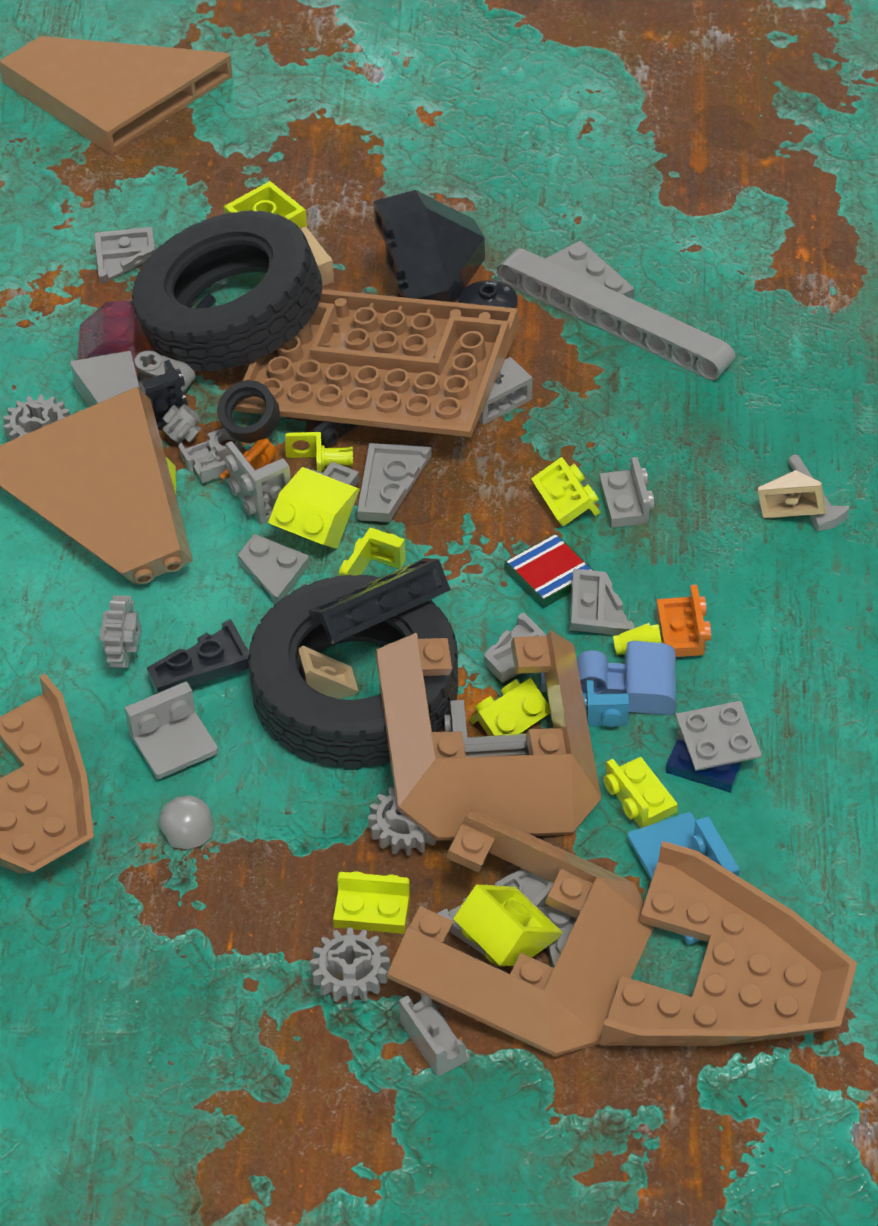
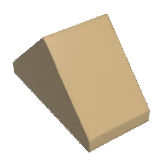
(792, 496)
(326, 674)

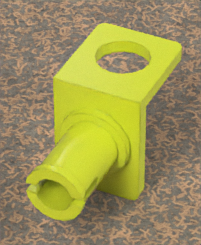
(324, 455)

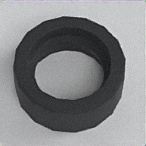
(236, 394)

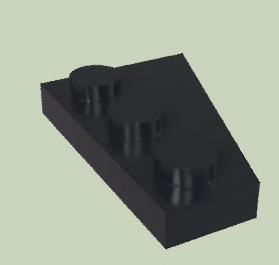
(207, 660)

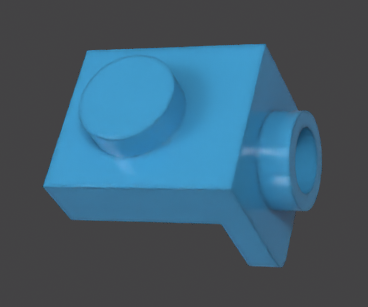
(605, 709)

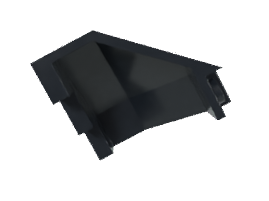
(428, 246)

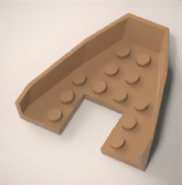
(47, 798)
(760, 975)

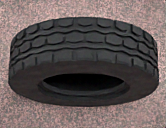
(241, 328)
(323, 726)

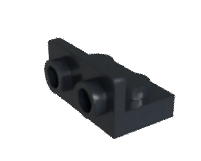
(165, 392)

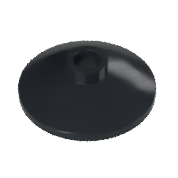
(489, 294)

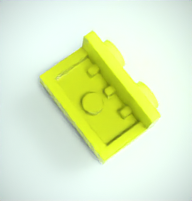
(514, 711)

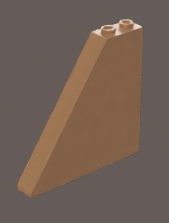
(110, 87)
(103, 485)

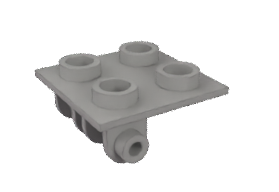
(718, 735)

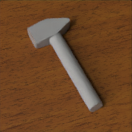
(834, 514)

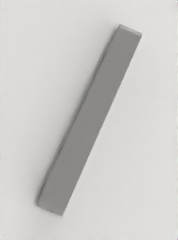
(616, 314)

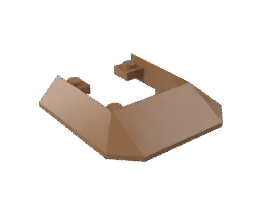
(439, 785)
(535, 1003)

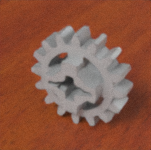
(32, 416)
(120, 631)
(396, 827)
(350, 965)

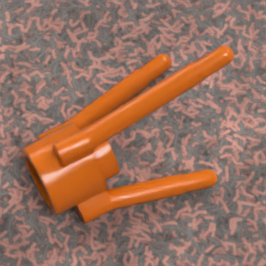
(258, 456)

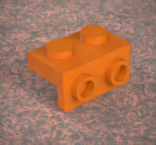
(683, 623)

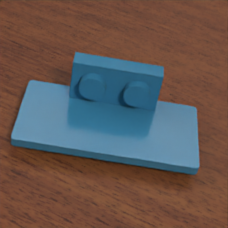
(685, 832)

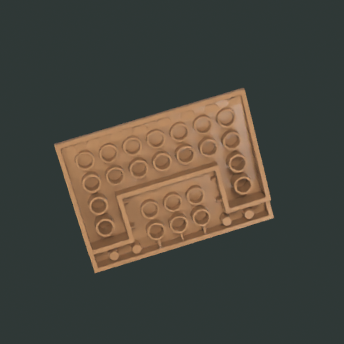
(394, 358)

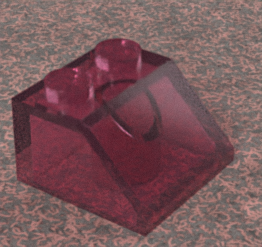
(109, 331)

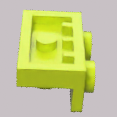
(564, 492)
(639, 792)
(372, 902)

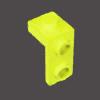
(375, 546)

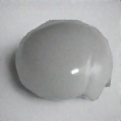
(186, 822)

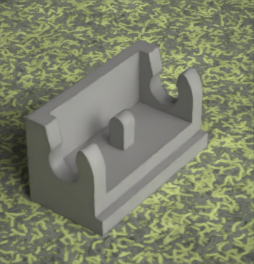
(432, 1035)

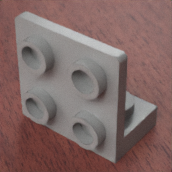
(255, 487)
(169, 731)

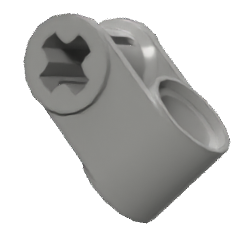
(146, 369)

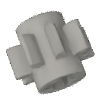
(181, 423)

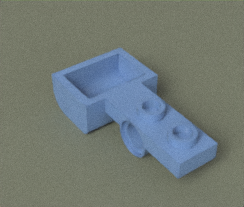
(645, 675)

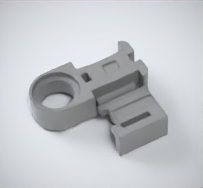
(208, 456)

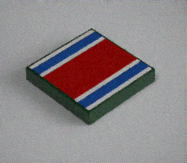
(546, 569)

